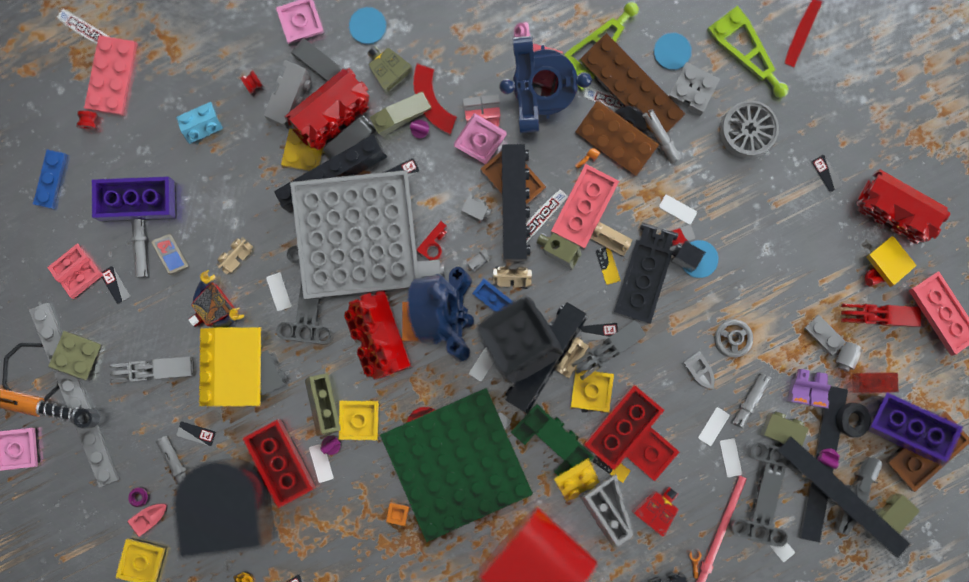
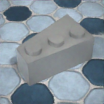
(288, 93)
(608, 510)

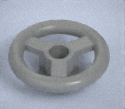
(734, 345)

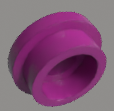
(132, 497)

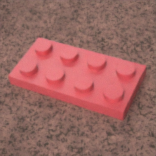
(110, 75)
(585, 206)
(943, 312)

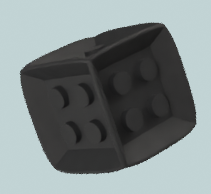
(519, 339)

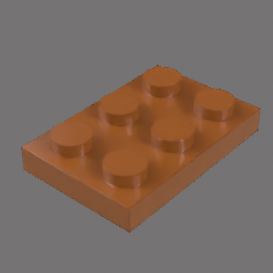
(493, 172)

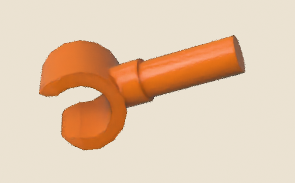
(592, 153)
(695, 563)

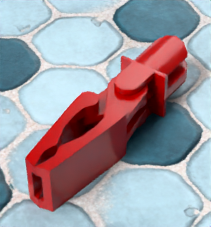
(889, 315)

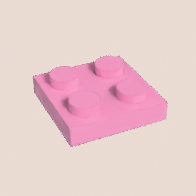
(299, 20)
(480, 138)
(18, 449)

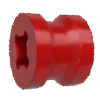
(251, 82)
(86, 120)

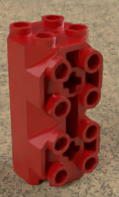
(328, 108)
(903, 207)
(375, 327)

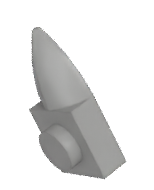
(700, 370)

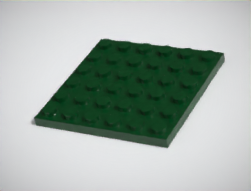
(456, 464)

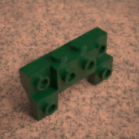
(553, 435)

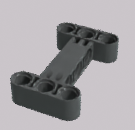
(306, 316)
(765, 497)

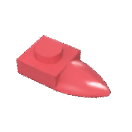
(147, 518)

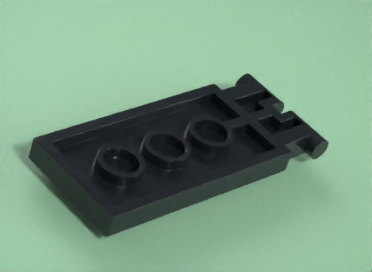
(645, 274)

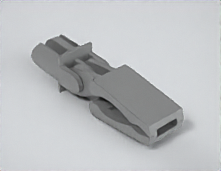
(160, 368)

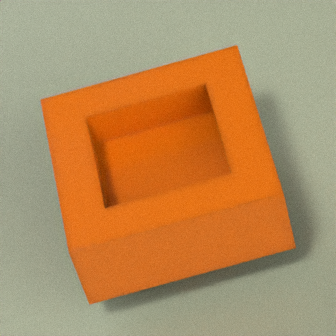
(397, 514)

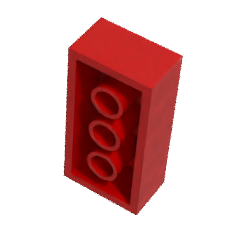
(623, 427)
(279, 463)

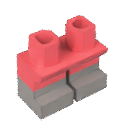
(490, 106)

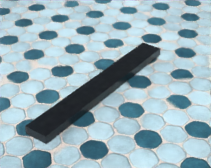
(827, 439)
(843, 497)

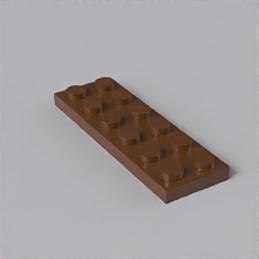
(629, 82)

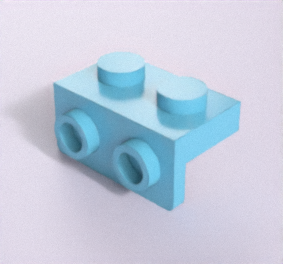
(199, 122)

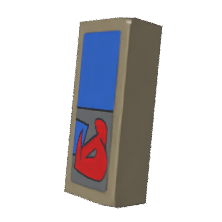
(169, 254)

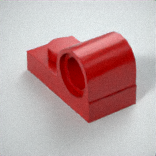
(438, 233)

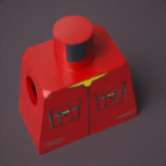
(658, 510)

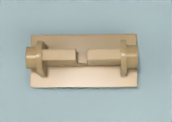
(611, 239)
(228, 259)
(503, 275)
(575, 351)

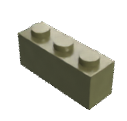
(322, 404)

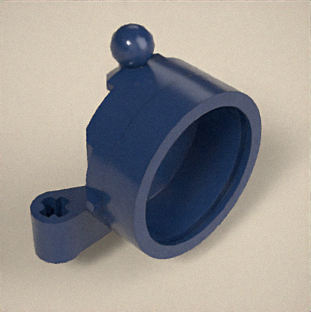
(527, 65)
(439, 312)

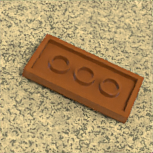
(617, 138)
(917, 470)

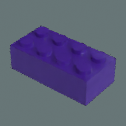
(133, 198)
(915, 429)

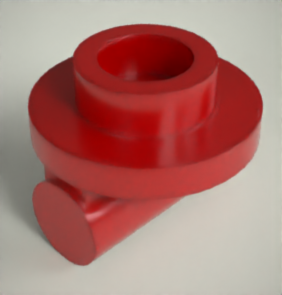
(872, 278)

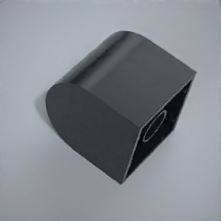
(222, 509)

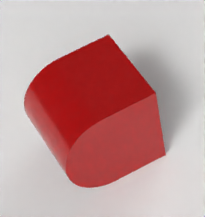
(538, 553)

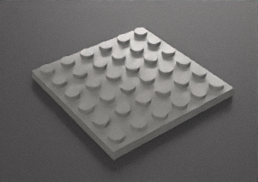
(355, 234)

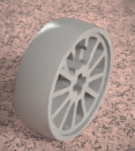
(726, 132)

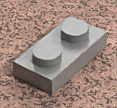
(824, 335)

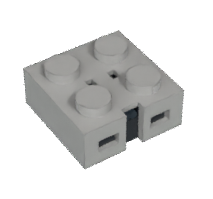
(689, 95)

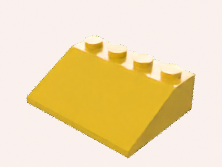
(230, 366)

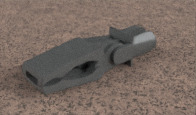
(616, 344)
(861, 487)

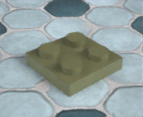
(74, 355)

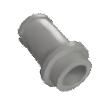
(479, 259)

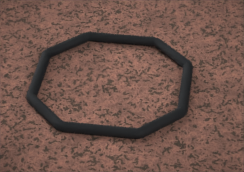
(6, 362)

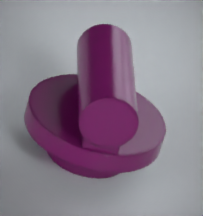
(419, 129)
(330, 445)
(829, 457)

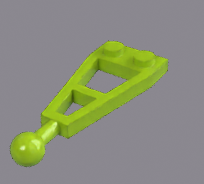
(630, 10)
(727, 26)

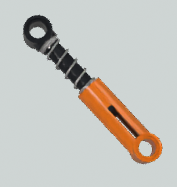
(36, 406)

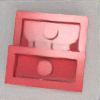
(75, 271)

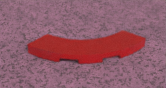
(437, 115)

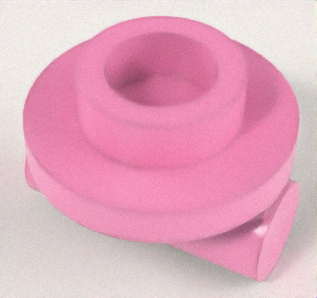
(521, 30)

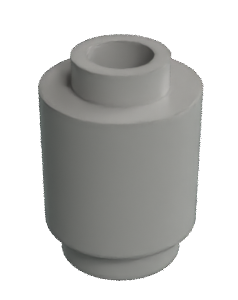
(848, 356)

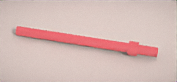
(706, 567)

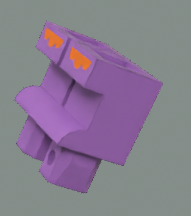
(809, 392)

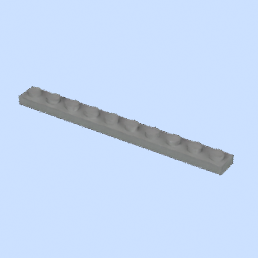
(75, 397)

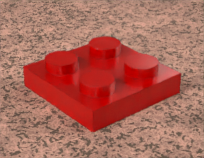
(652, 454)

